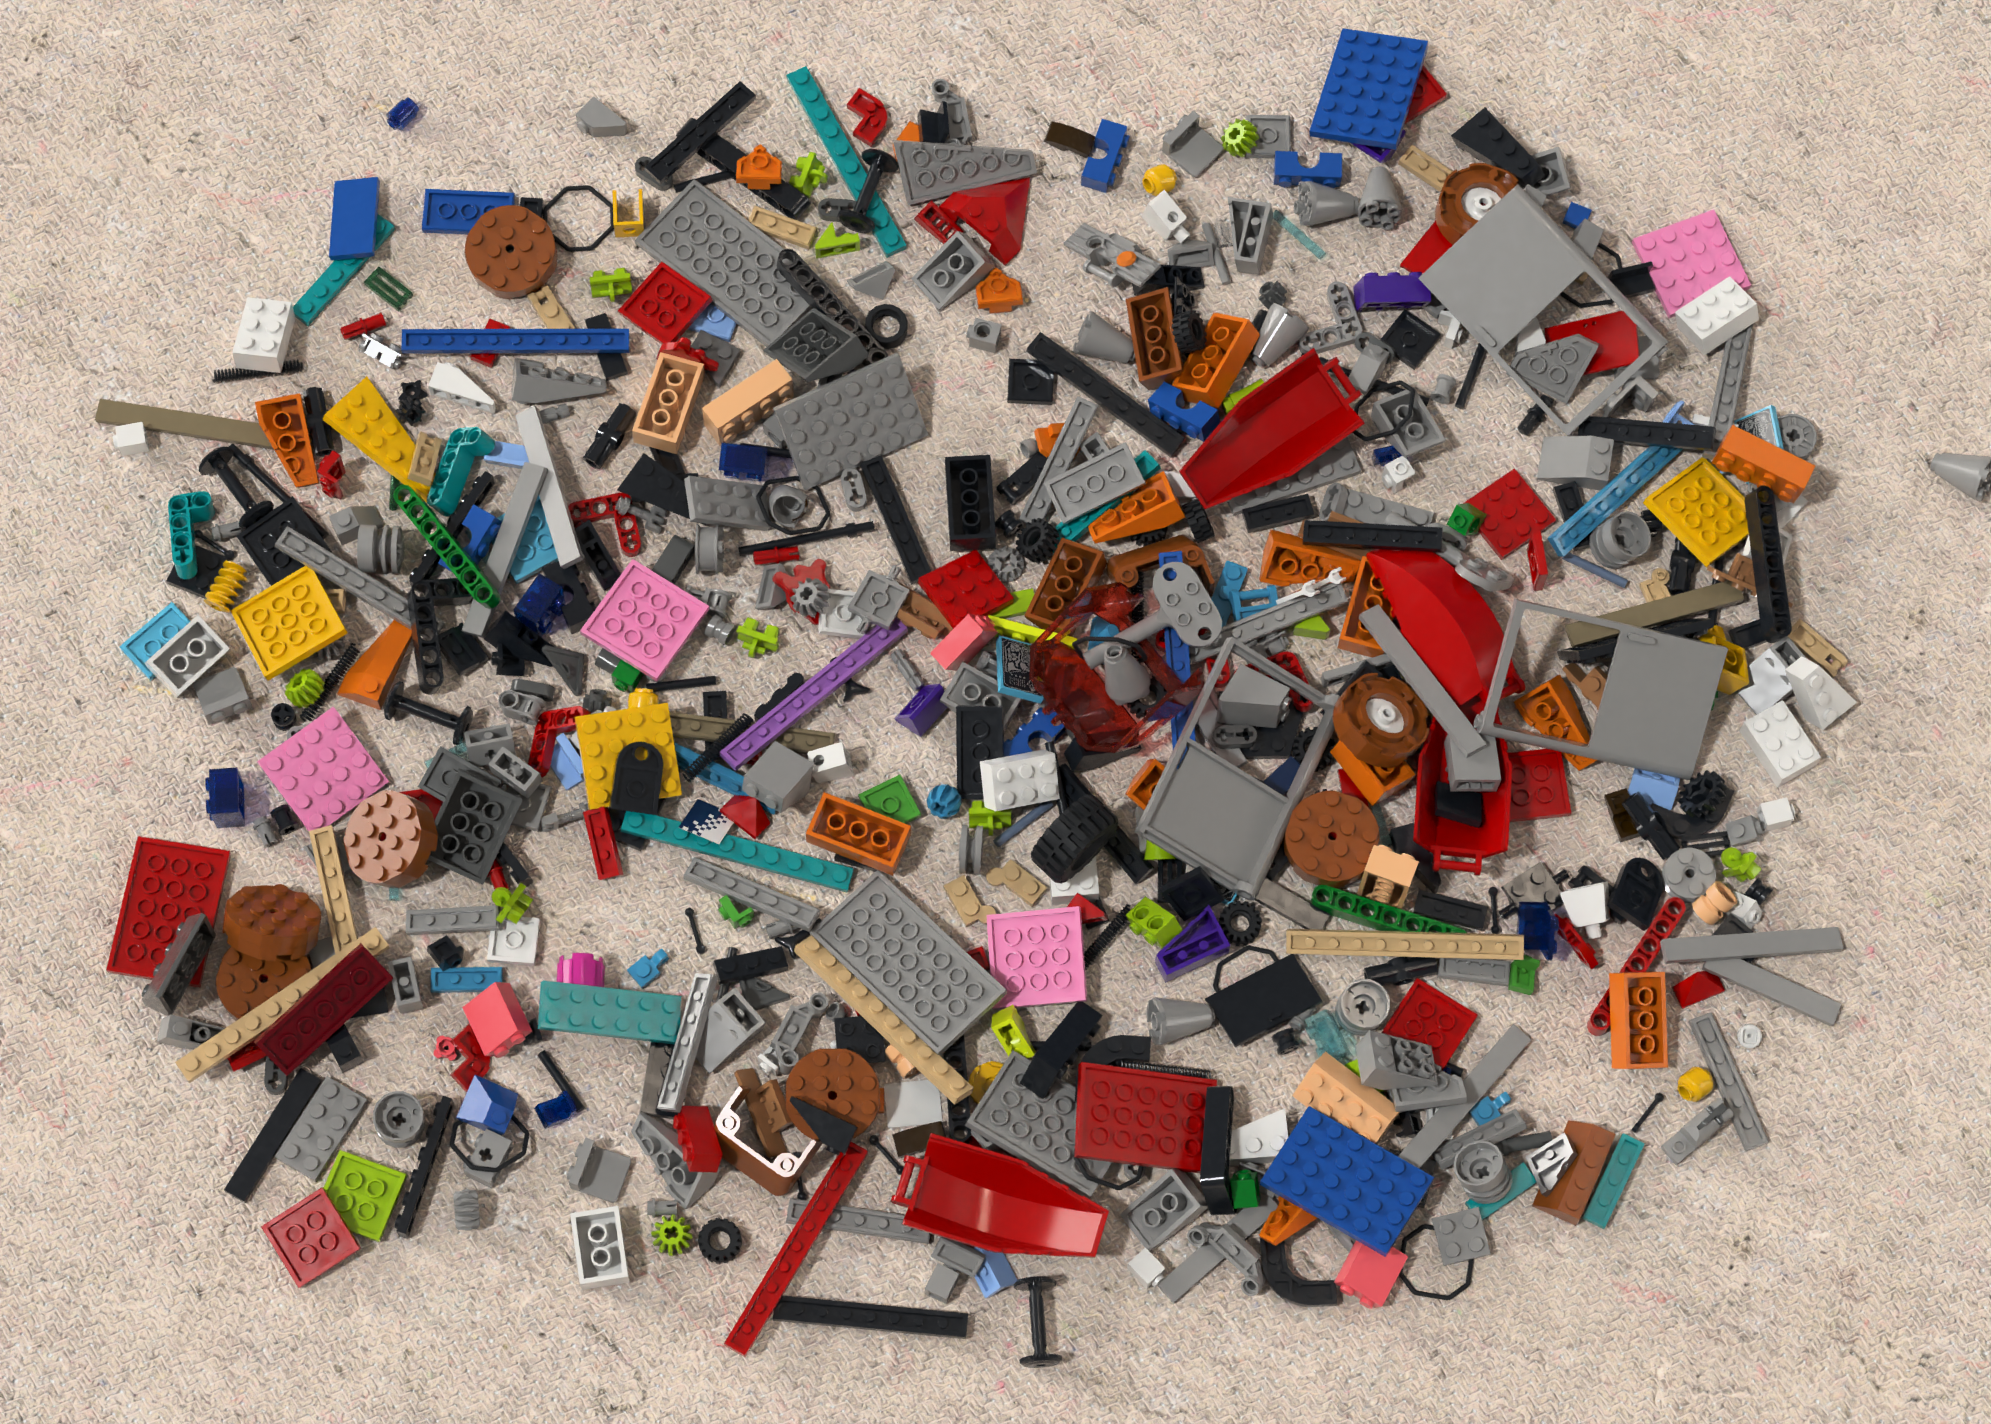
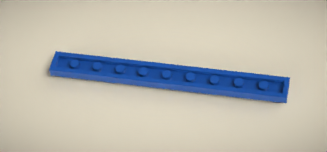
(514, 341)
(1177, 655)

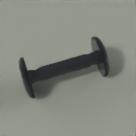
(879, 162)
(213, 463)
(396, 701)
(1040, 1357)

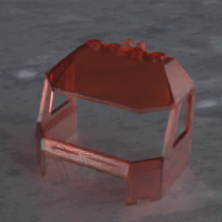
(1080, 693)

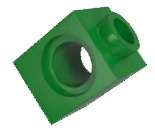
(1466, 519)
(626, 677)
(1245, 1189)

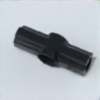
(318, 428)
(609, 436)
(1681, 567)
(1650, 825)
(1401, 970)

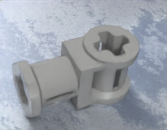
(714, 598)

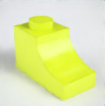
(1011, 1032)

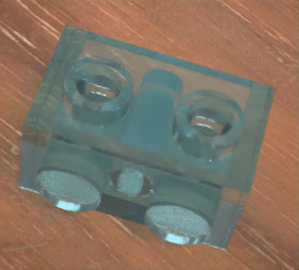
(1327, 1035)

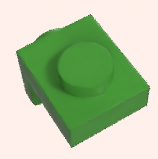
(729, 912)
(1523, 975)

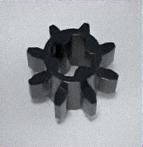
(410, 411)
(1652, 521)

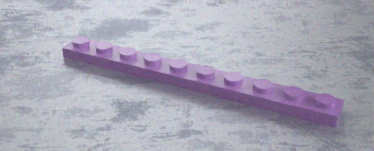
(811, 694)

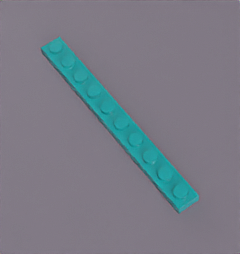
(844, 157)
(740, 851)

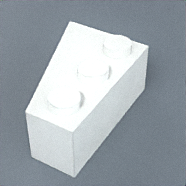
(1817, 693)
(1259, 1140)

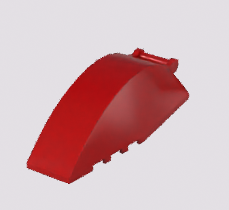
(1274, 431)
(1444, 622)
(1451, 837)
(997, 1203)

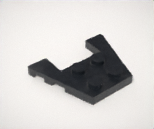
(1274, 742)

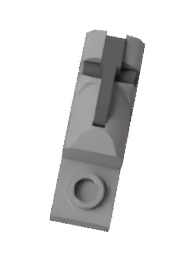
(1697, 1131)

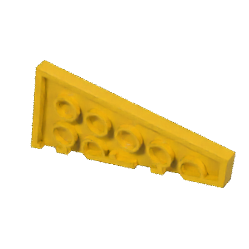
(375, 430)

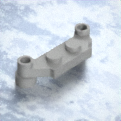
(957, 113)
(793, 1028)
(1234, 1250)

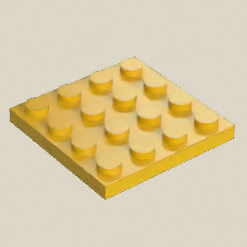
(1701, 511)
(288, 622)
(606, 733)

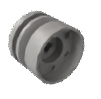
(1620, 540)
(380, 548)
(1374, 1002)
(389, 1109)
(1482, 1172)

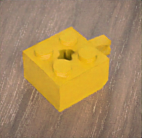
(1734, 670)

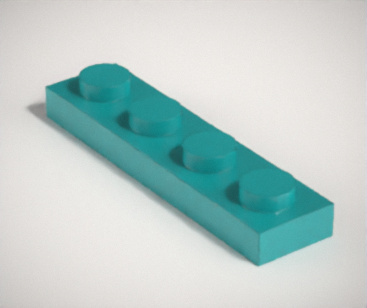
(1613, 1181)

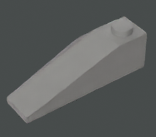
(1555, 171)
(539, 384)
(667, 1155)

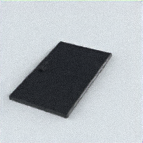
(1263, 996)

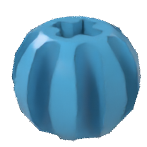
(944, 801)

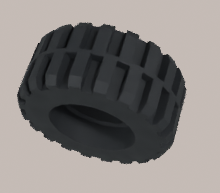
(1074, 838)

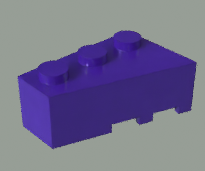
(1390, 291)
(1193, 947)

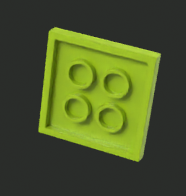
(364, 1193)

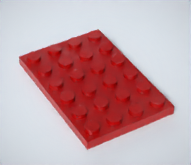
(161, 891)
(1140, 1117)

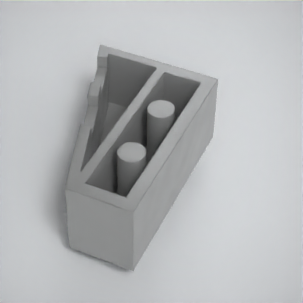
(1250, 232)

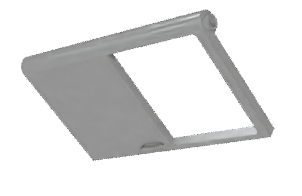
(1510, 273)
(1650, 704)
(1218, 813)

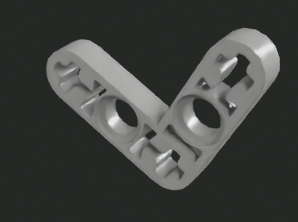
(1340, 329)

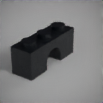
(579, 609)

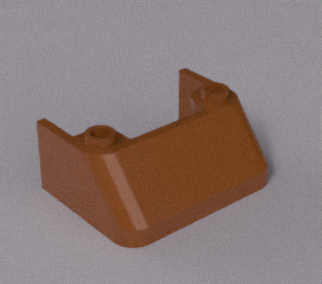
(1125, 566)
(774, 1177)

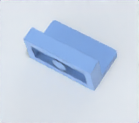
(507, 455)
(566, 763)
(1654, 787)
(994, 1273)

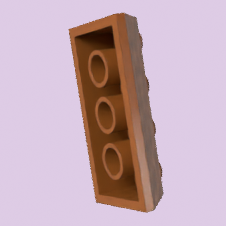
(1152, 338)
(1067, 575)
(1574, 1188)

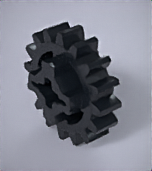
(1702, 794)

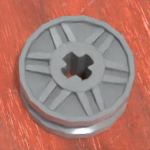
(1801, 431)
(970, 849)

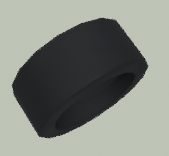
(887, 310)

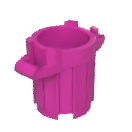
(581, 970)

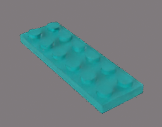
(609, 1012)

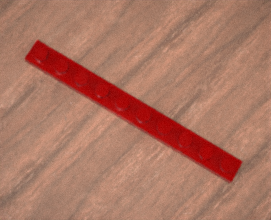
(795, 1249)

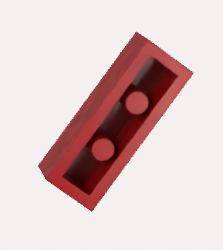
(698, 1139)

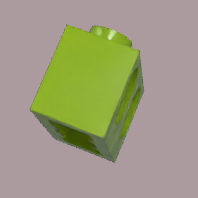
(1153, 923)

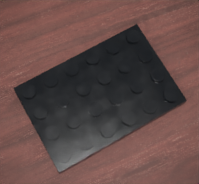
(1606, 648)

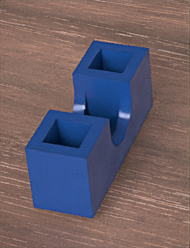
(1289, 171)
(1099, 173)
(1197, 422)
(483, 529)
(1038, 727)

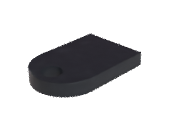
(636, 781)
(1635, 894)

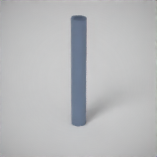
(1599, 571)
(1022, 823)

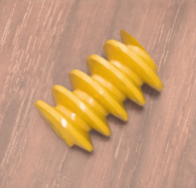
(225, 586)

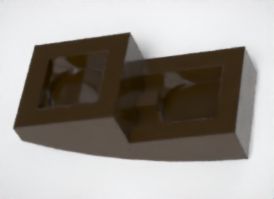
(1070, 138)
(1621, 820)
(916, 1138)

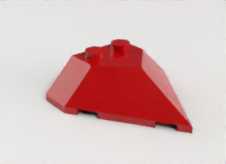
(994, 213)

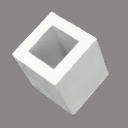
(131, 439)
(1776, 814)
(1146, 1269)

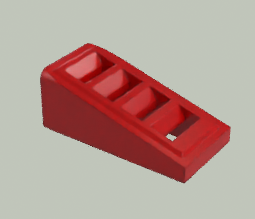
(944, 219)

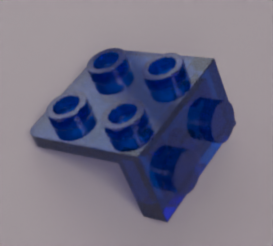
(1538, 926)

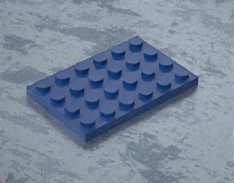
(1369, 88)
(1347, 1181)

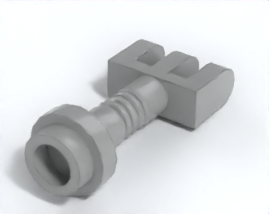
(623, 506)
(552, 821)

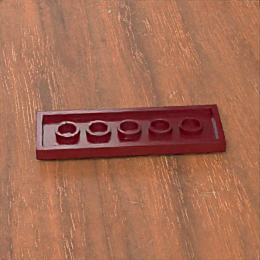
(323, 1009)

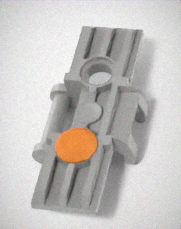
(1124, 254)

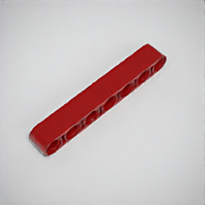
(1640, 956)

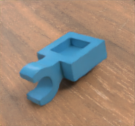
(646, 970)
(1488, 1110)

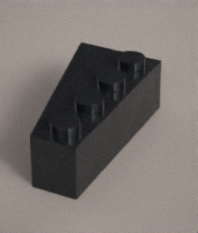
(1491, 143)
(656, 486)
(1061, 1049)

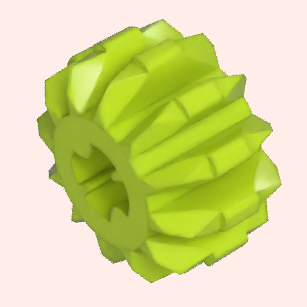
(1239, 137)
(304, 688)
(674, 1243)

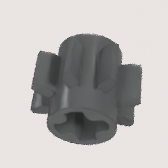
(1272, 293)
(596, 700)

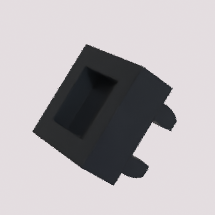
(1410, 1123)

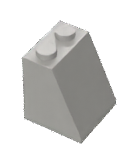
(1253, 700)
(779, 778)

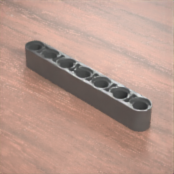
(670, 567)

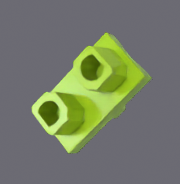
(811, 174)
(610, 285)
(756, 641)
(988, 818)
(1739, 865)
(514, 904)

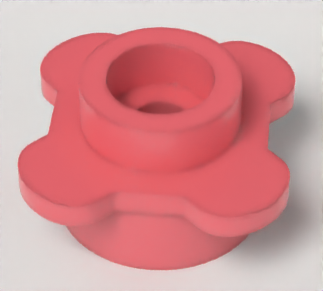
(439, 1052)

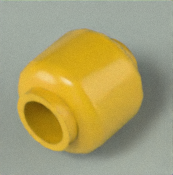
(1159, 179)
(641, 698)
(1695, 1084)

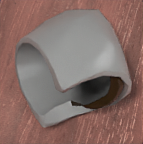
(788, 505)

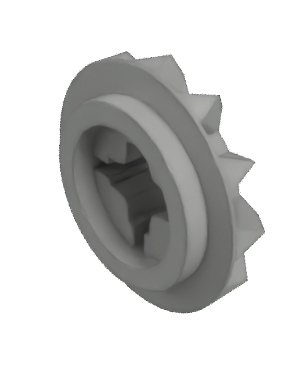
(1008, 573)

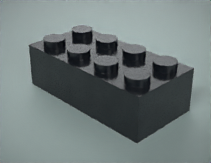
(970, 503)

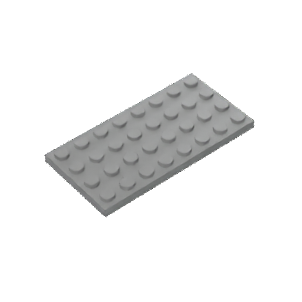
(727, 261)
(908, 962)

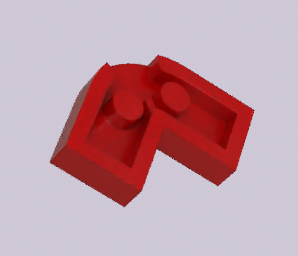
(873, 116)
(1583, 950)
(475, 1062)

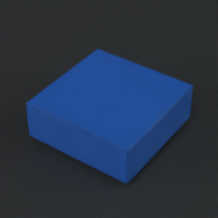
(1576, 214)

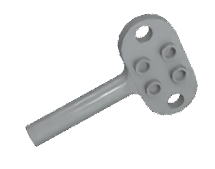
(1474, 570)
(1182, 607)

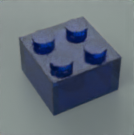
(744, 461)
(540, 605)
(226, 797)

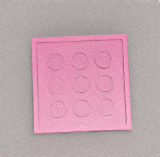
(1689, 260)
(644, 620)
(323, 771)
(1038, 956)

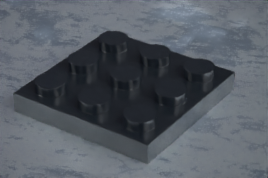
(262, 535)

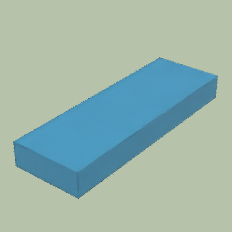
(464, 979)

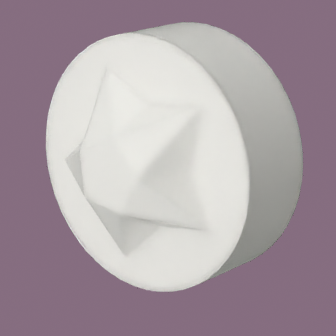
(1749, 1035)

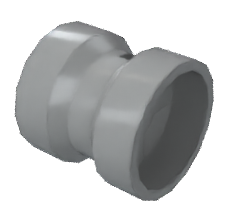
(720, 630)

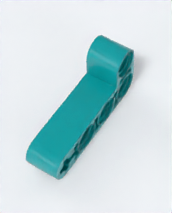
(455, 467)
(183, 512)

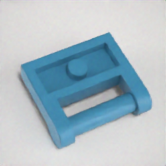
(1243, 612)

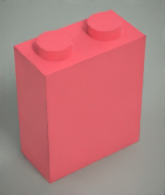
(964, 641)
(497, 1019)
(1370, 1274)

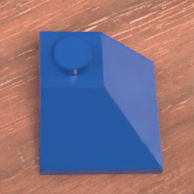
(487, 1106)

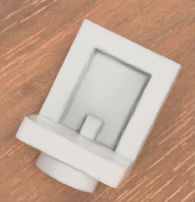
(1454, 333)
(1396, 473)
(1746, 910)
(769, 1062)

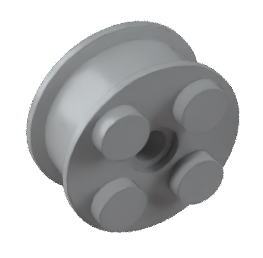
(709, 548)
(1695, 863)

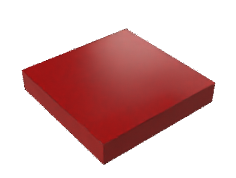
(1537, 561)

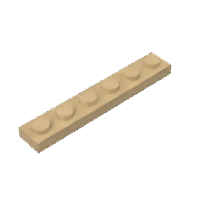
(333, 887)

